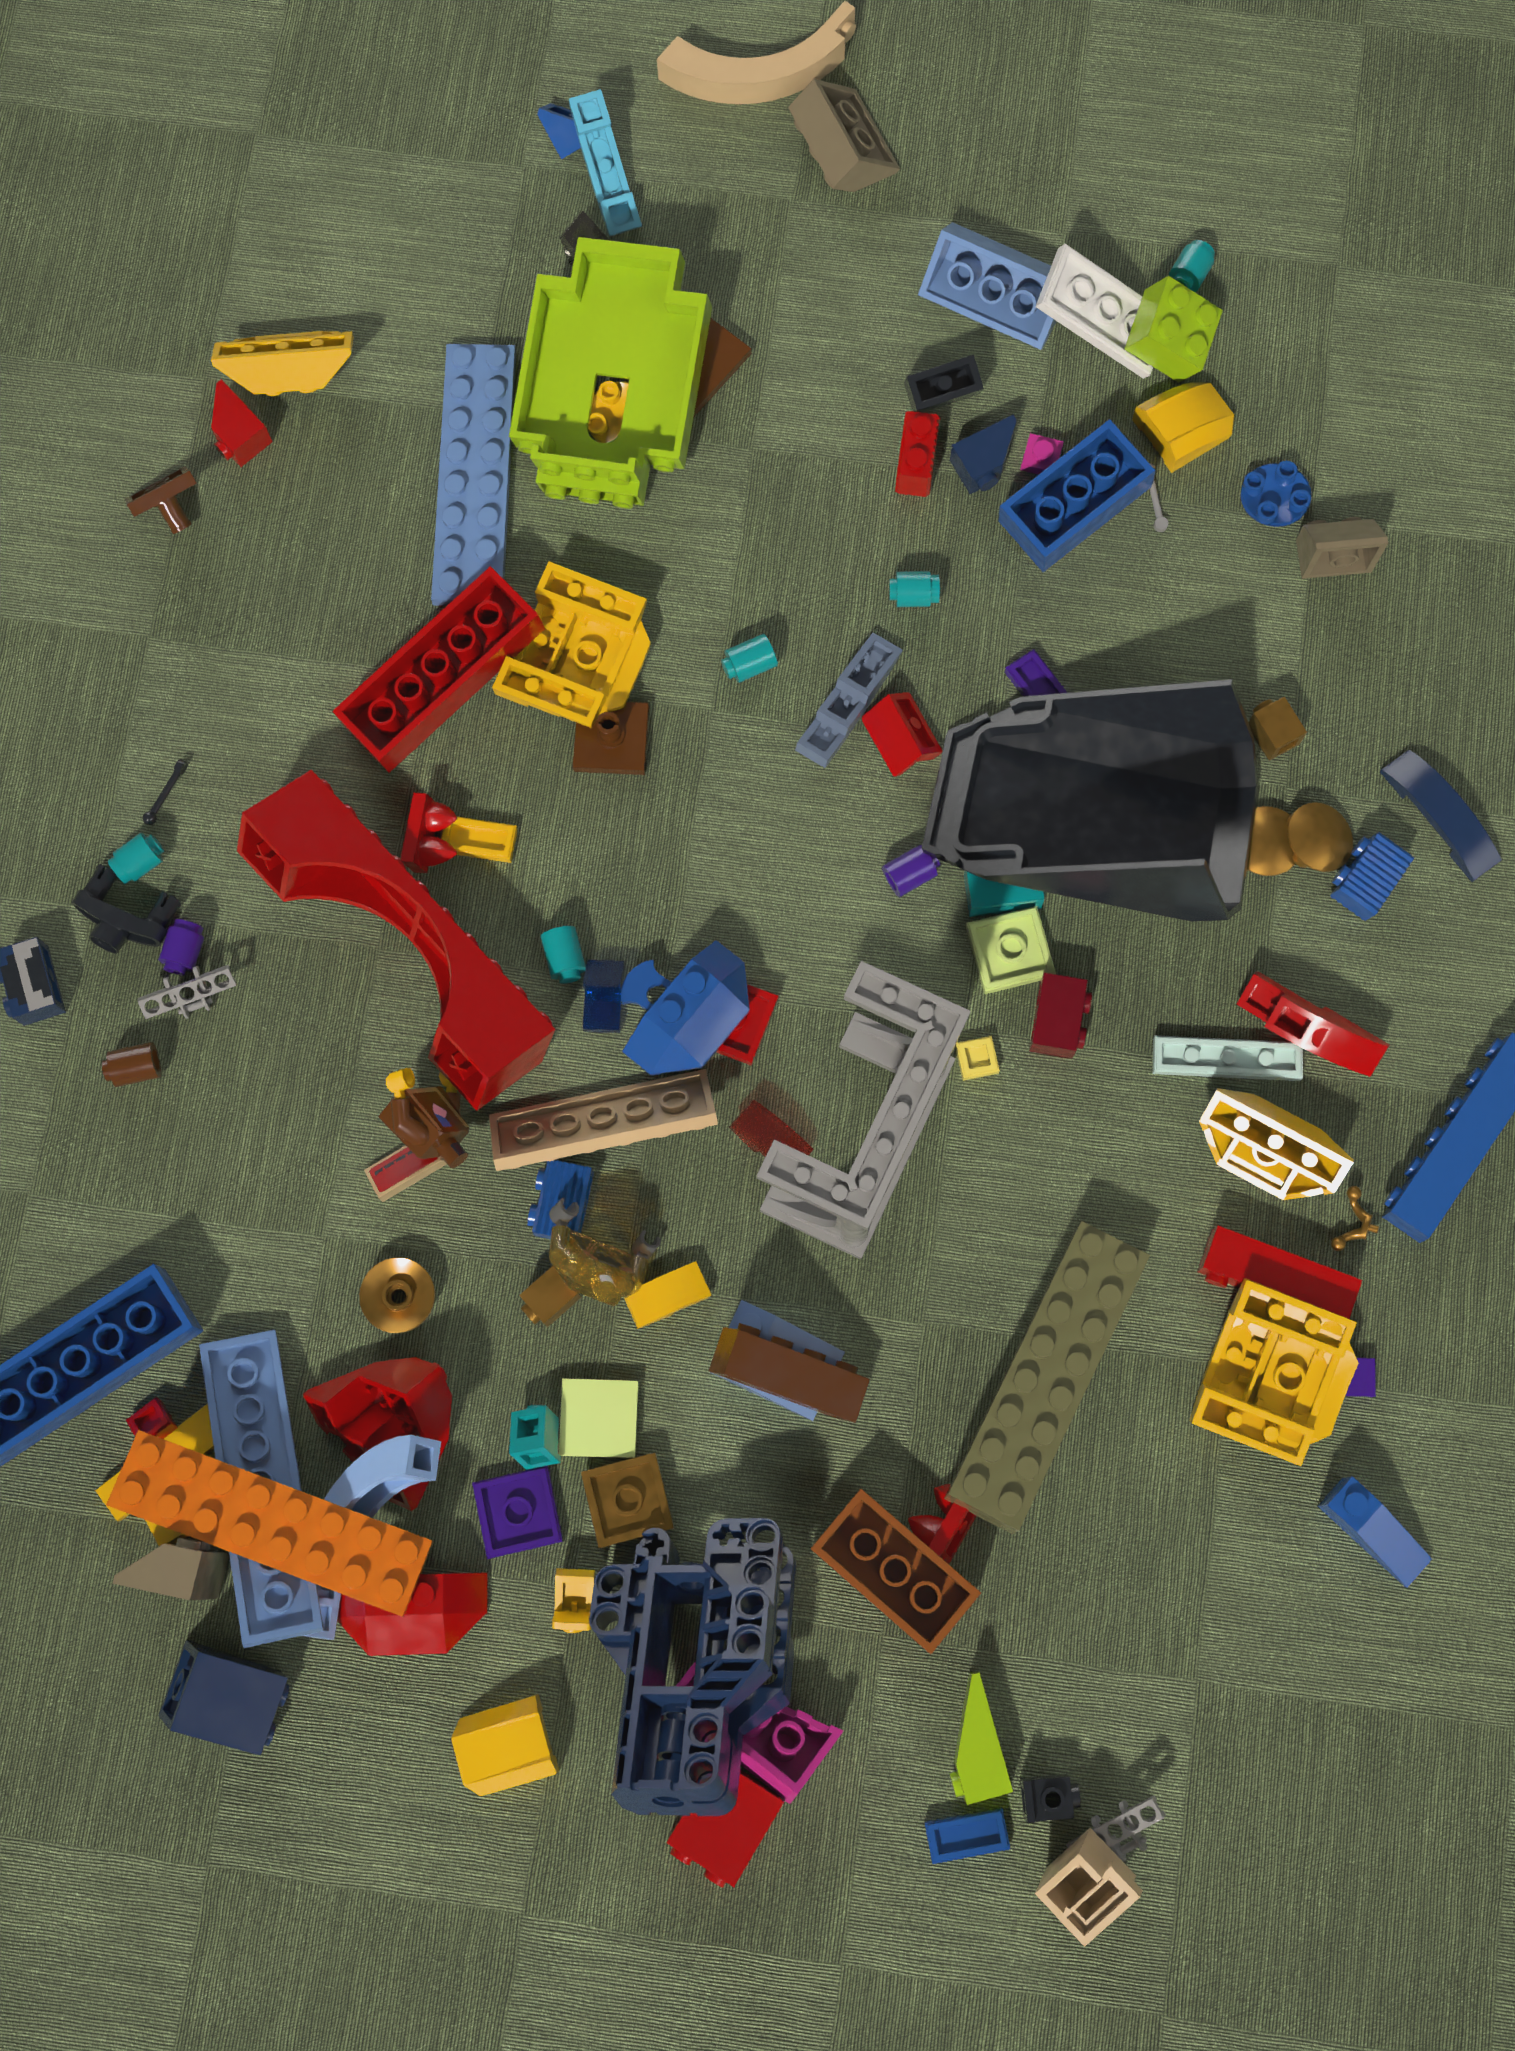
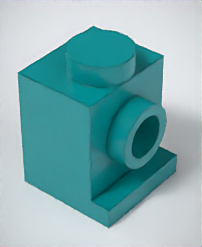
(534, 1437)

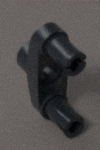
(117, 926)

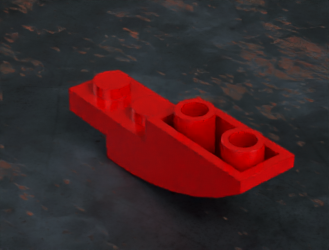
(1311, 1027)

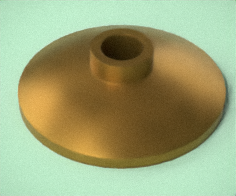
(378, 1292)

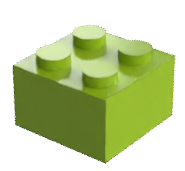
(1173, 329)

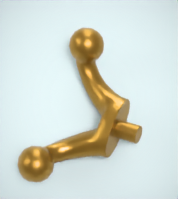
(1339, 1243)

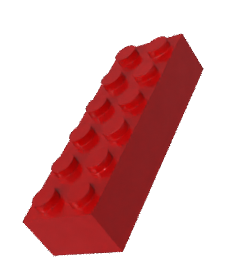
(439, 669)

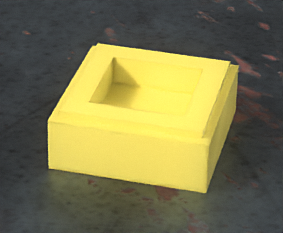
(977, 1058)

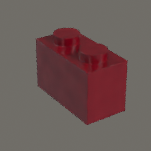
(1059, 1016)

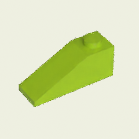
(978, 1754)

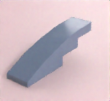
(848, 700)

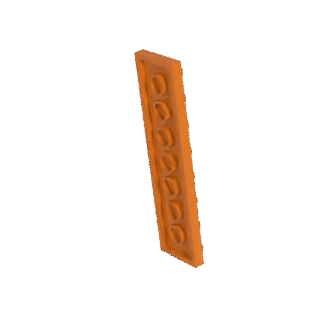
(270, 1523)

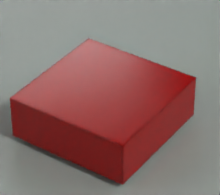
(152, 1419)

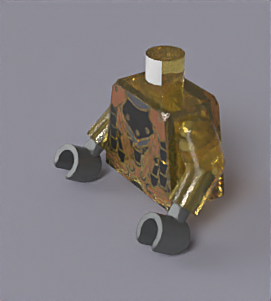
(595, 1266)

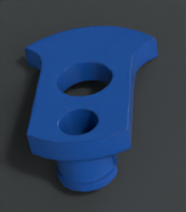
(639, 982)

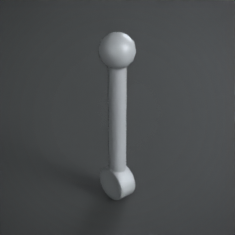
(1161, 522)

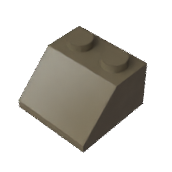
(1340, 547)

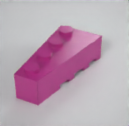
(783, 1748)

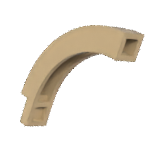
(757, 78)

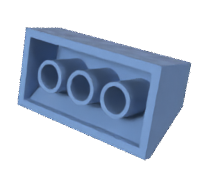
(988, 284)

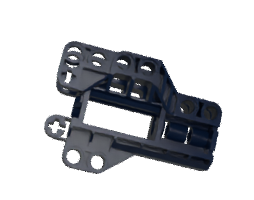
(702, 1725)

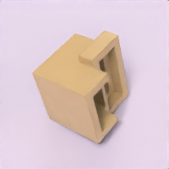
(1088, 1887)

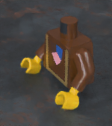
(426, 1118)

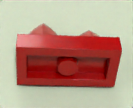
(420, 845)
(942, 1534)

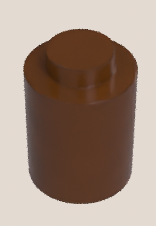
(132, 1064)

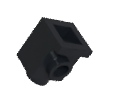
(1034, 1793)

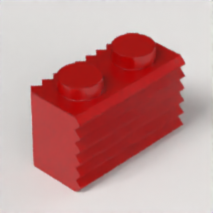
(917, 453)

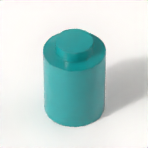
(749, 658)
(563, 954)

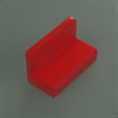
(900, 732)

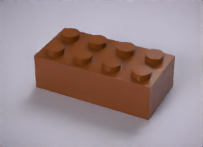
(895, 1571)

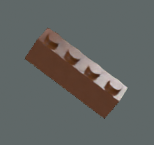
(788, 1373)

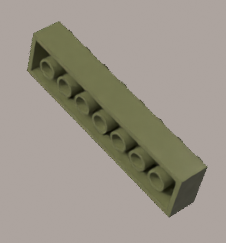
(1047, 1378)

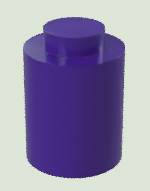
(910, 870)

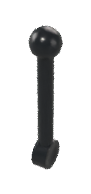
(150, 817)

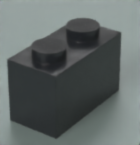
(943, 384)

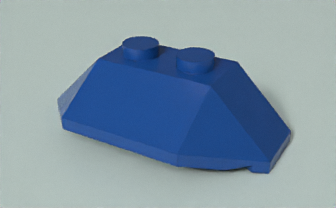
(692, 1014)

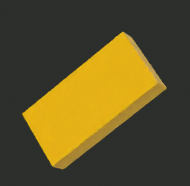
(482, 839)

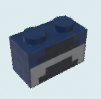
(29, 982)

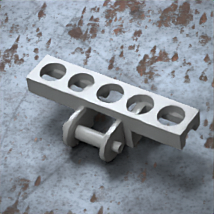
(199, 993)
(1135, 1821)

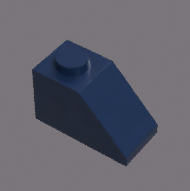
(983, 455)

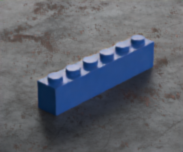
(1458, 1146)

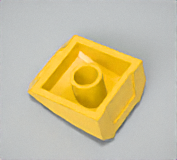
(1185, 422)
(503, 1747)

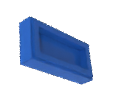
(967, 1835)

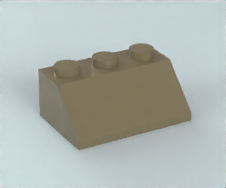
(842, 136)
(178, 1570)

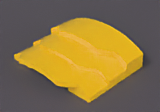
(584, 655)
(1276, 1373)

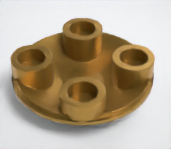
(1319, 837)
(1269, 846)

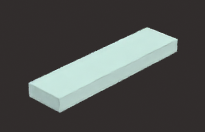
(1227, 1058)

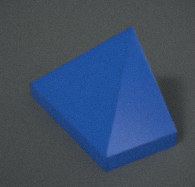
(560, 128)

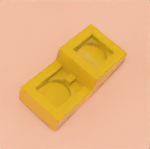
(668, 1295)

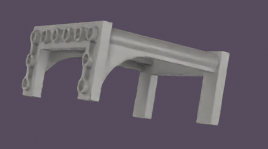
(845, 1206)

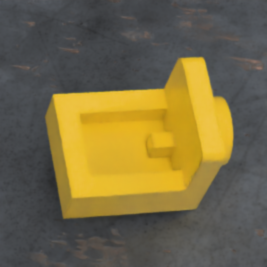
(573, 1599)

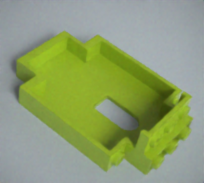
(616, 320)

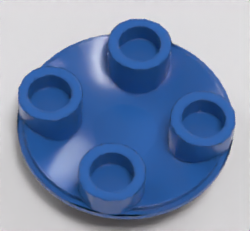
(1276, 494)

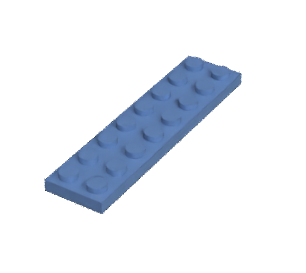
(473, 467)
(256, 1434)

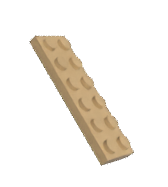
(602, 1120)

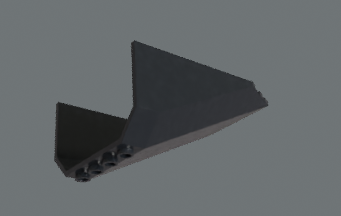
(1105, 798)

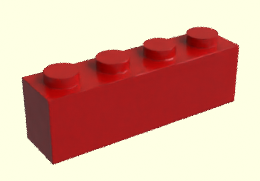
(1234, 1256)

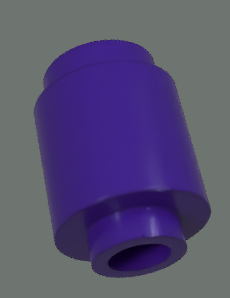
(181, 947)

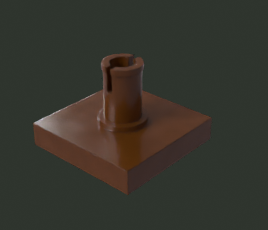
(163, 495)
(614, 742)

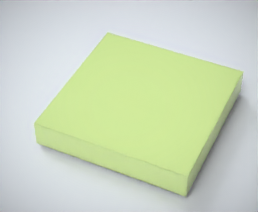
(1010, 949)
(598, 1418)

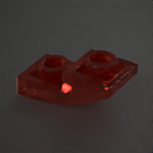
(760, 1127)

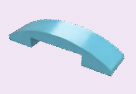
(604, 162)

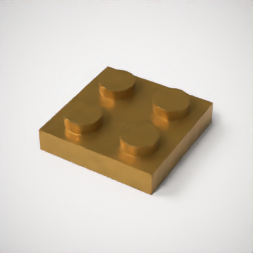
(626, 1499)

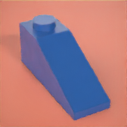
(1375, 1530)

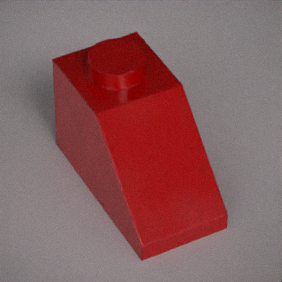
(236, 427)

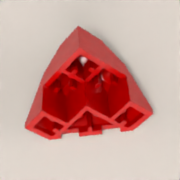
(385, 1403)

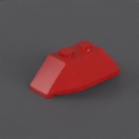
(435, 1620)

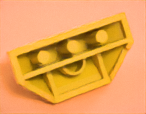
(284, 360)
(1272, 1146)

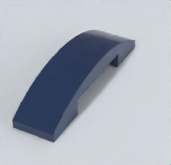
(1445, 811)

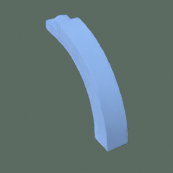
(369, 1485)

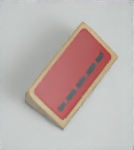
(400, 1171)

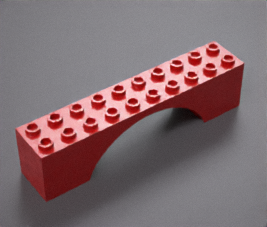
(318, 849)

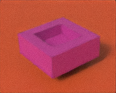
(1040, 453)

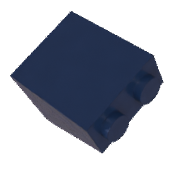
(223, 1698)

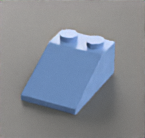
(774, 1326)

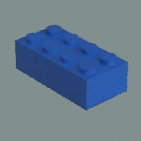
(1076, 495)

